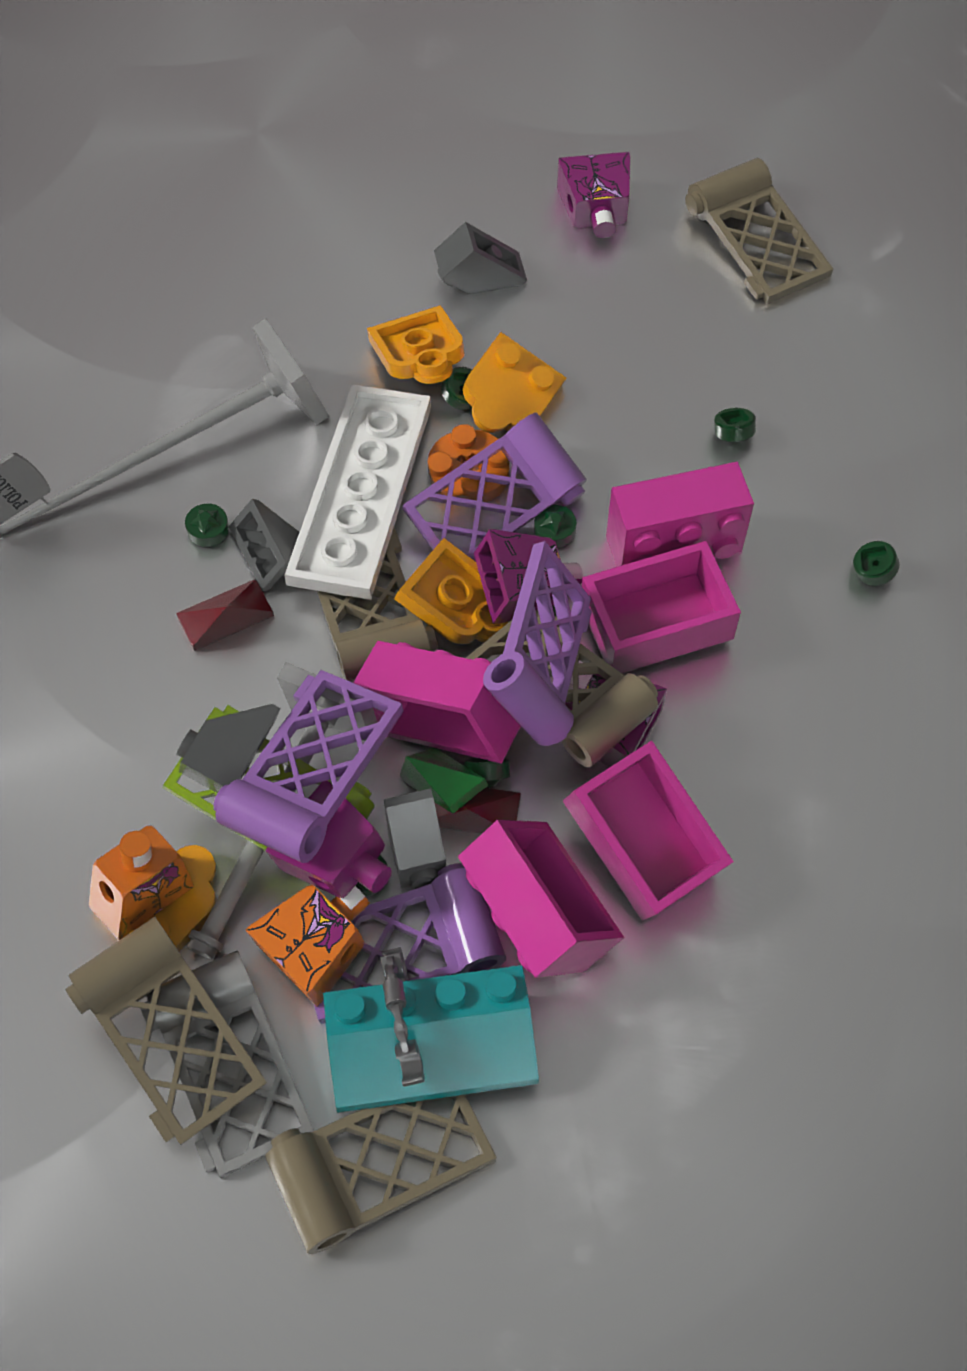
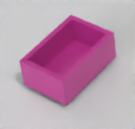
(680, 512)
(660, 607)
(440, 700)
(647, 831)
(539, 898)

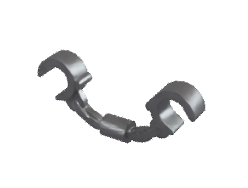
(406, 1051)

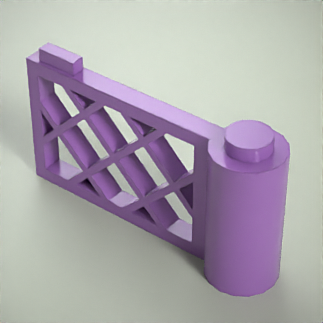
(536, 458)
(524, 682)
(275, 813)
(460, 921)

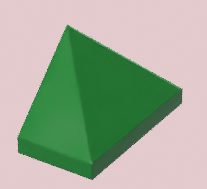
(448, 779)

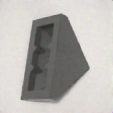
(264, 542)

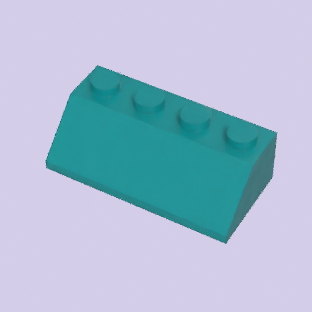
(468, 1031)

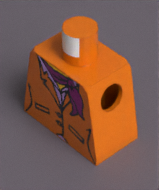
(136, 881)
(312, 938)

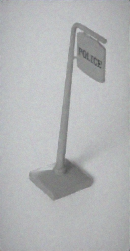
(23, 483)

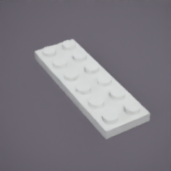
(359, 492)

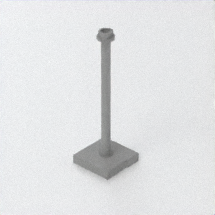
(290, 679)

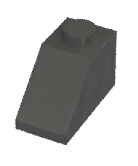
(478, 261)
(225, 746)
(415, 838)

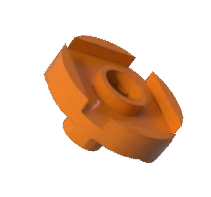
(456, 449)

